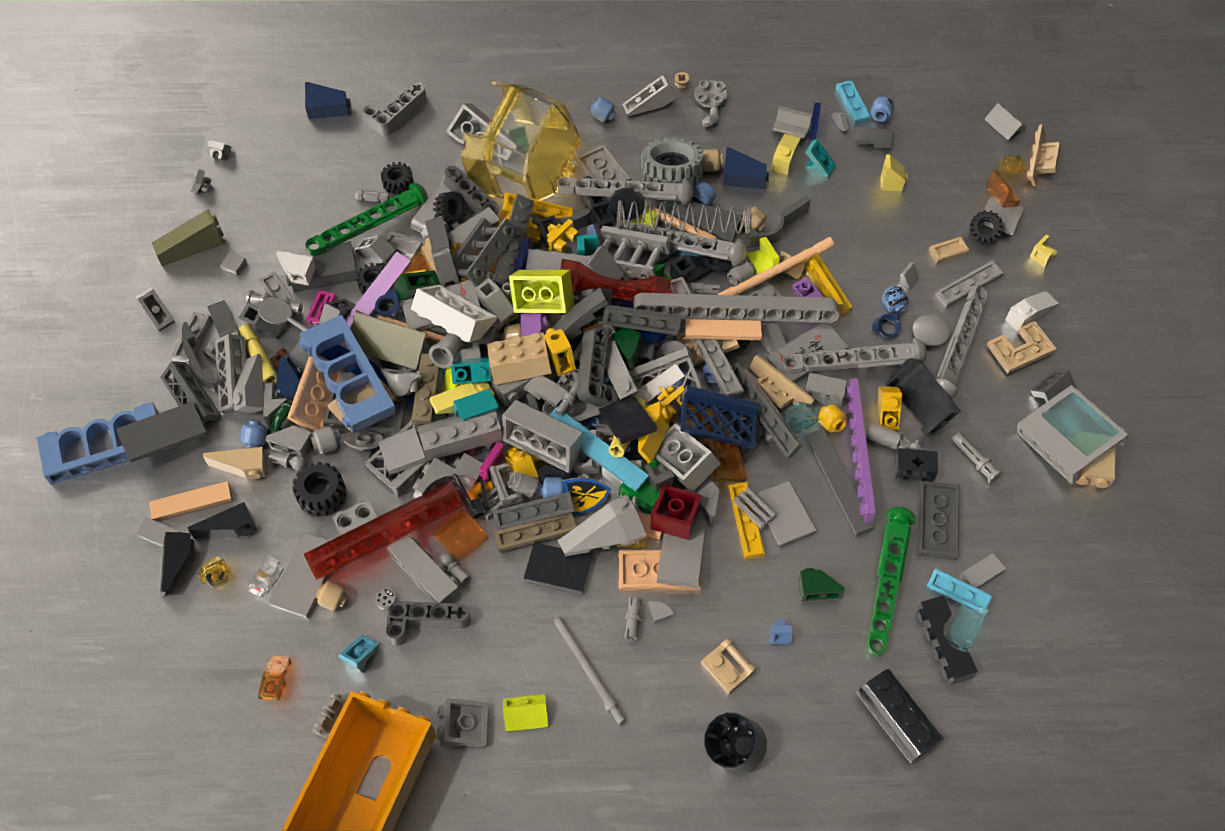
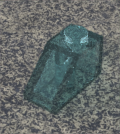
(800, 417)

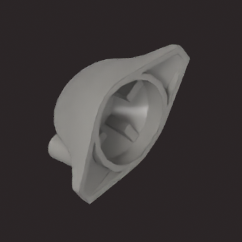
(402, 382)

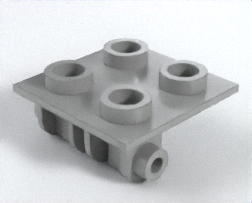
(328, 715)

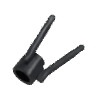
(475, 507)

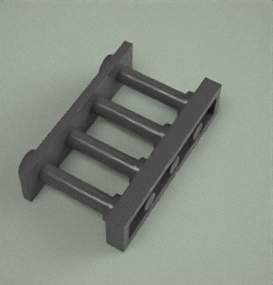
(482, 249)

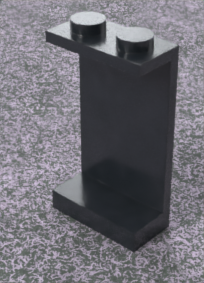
(924, 396)

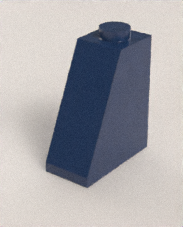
(325, 101)
(744, 171)

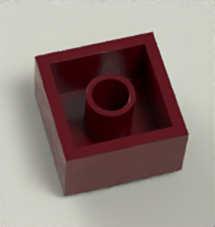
(675, 512)

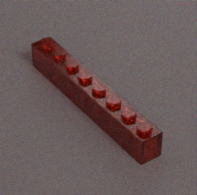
(383, 530)

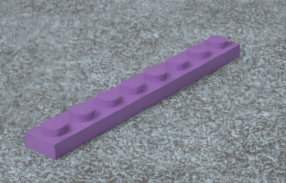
(860, 455)

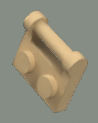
(723, 670)

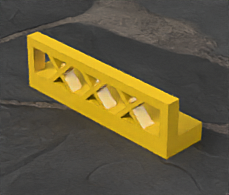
(826, 283)

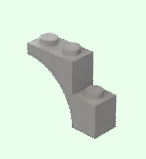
(439, 472)

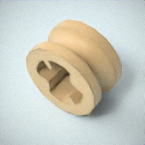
(682, 76)

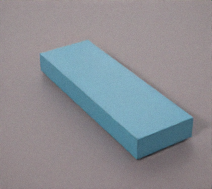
(853, 102)
(958, 590)

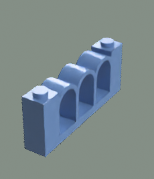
(356, 415)
(53, 446)

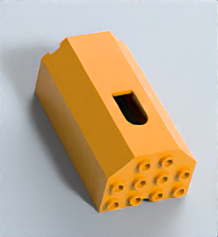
(359, 736)

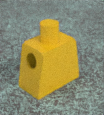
(556, 343)

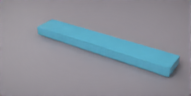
(599, 452)

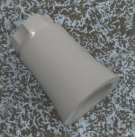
(446, 350)

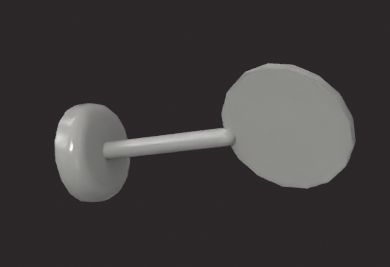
(277, 312)

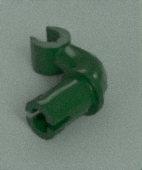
(279, 418)

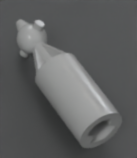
(891, 438)

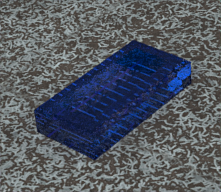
(815, 121)

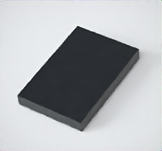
(627, 419)
(553, 569)

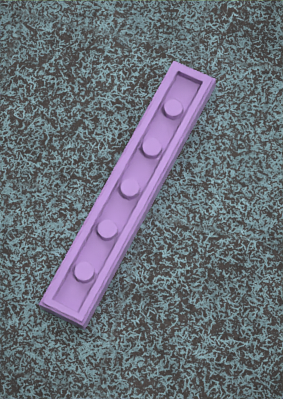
(384, 282)

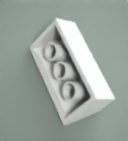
(452, 312)

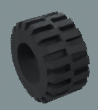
(312, 477)

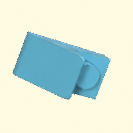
(358, 652)

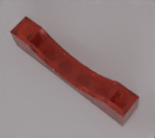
(584, 279)

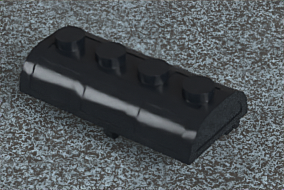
(899, 715)

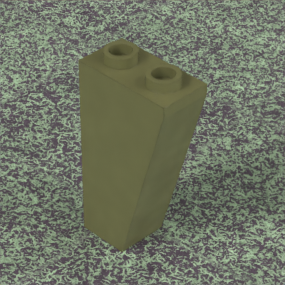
(189, 238)

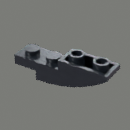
(599, 208)

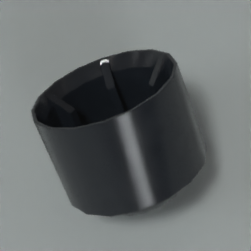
(735, 742)

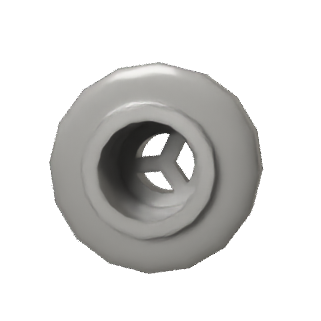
(325, 439)

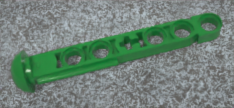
(403, 202)
(899, 531)

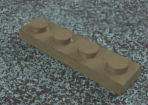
(426, 388)
(534, 532)

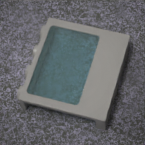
(1071, 432)

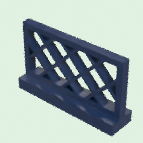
(719, 404)

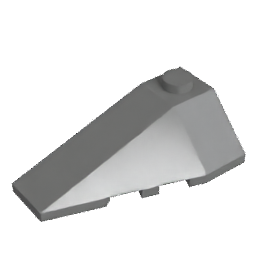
(468, 120)
(609, 526)

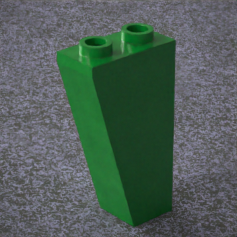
(645, 497)

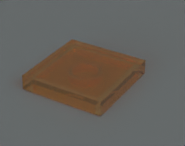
(460, 535)

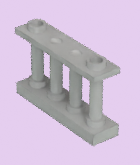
(640, 241)

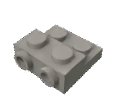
(462, 723)

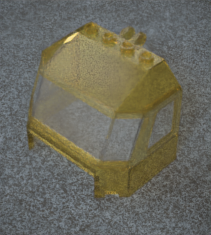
(523, 146)

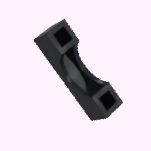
(956, 664)

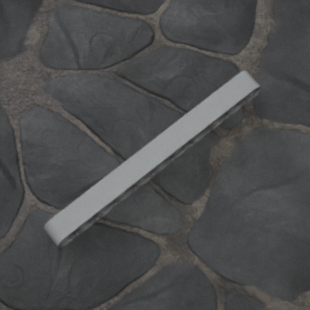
(740, 307)

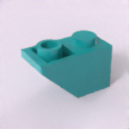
(471, 371)

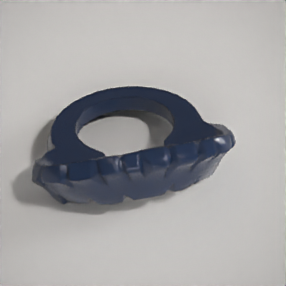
(394, 311)
(877, 324)

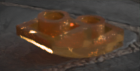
(273, 679)

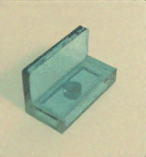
(965, 627)

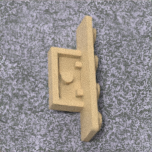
(1044, 157)
(776, 385)

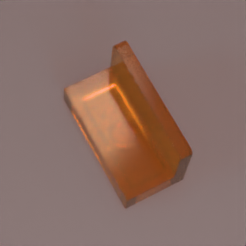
(1001, 190)

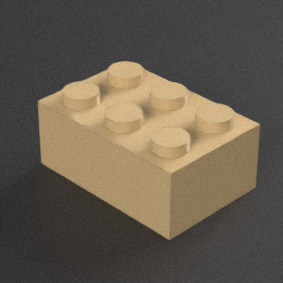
(518, 358)

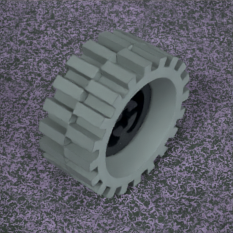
(672, 161)

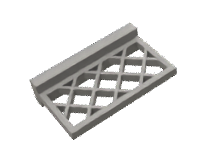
(664, 363)
(403, 480)

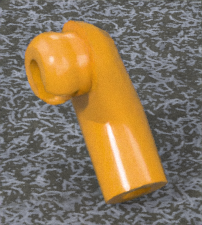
(476, 489)

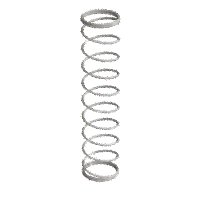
(747, 212)

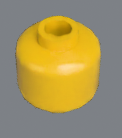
(832, 418)

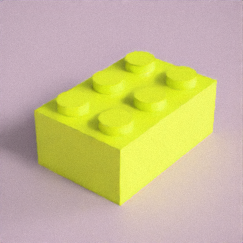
(541, 291)

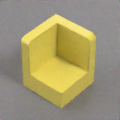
(1042, 252)

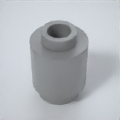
(741, 273)
(523, 484)

